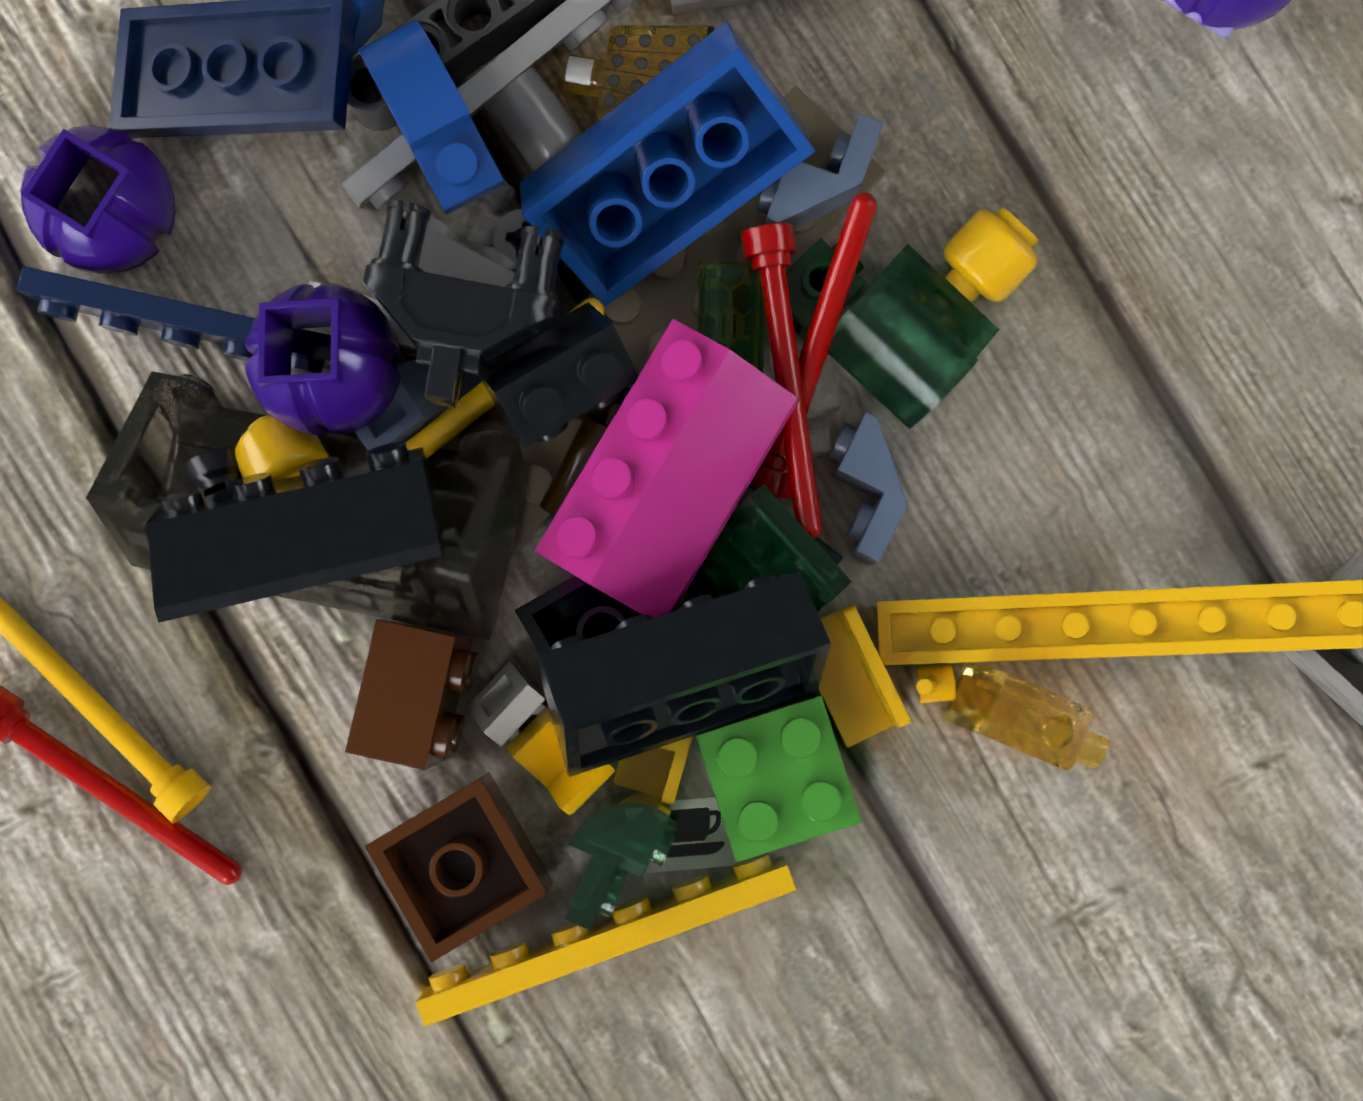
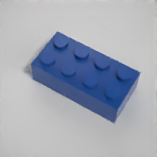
(666, 165)

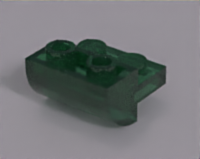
(910, 337)
(767, 541)
(622, 837)

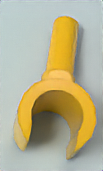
(935, 683)

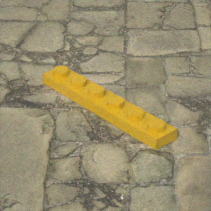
(575, 947)

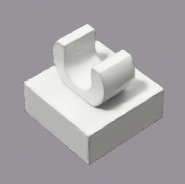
(506, 704)

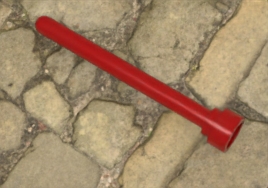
(770, 253)
(774, 469)
(18, 728)

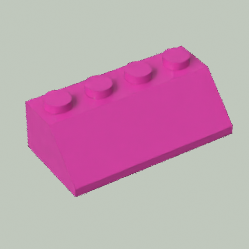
(668, 472)

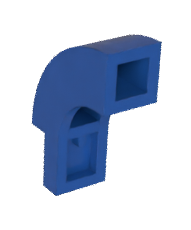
(431, 116)

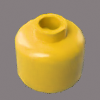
(990, 255)
(276, 449)

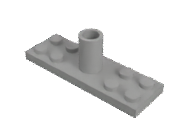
(510, 94)

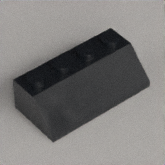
(292, 531)
(683, 671)

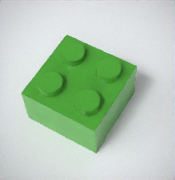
(778, 778)

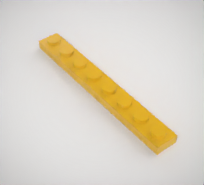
(1123, 623)

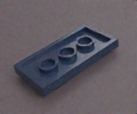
(233, 68)

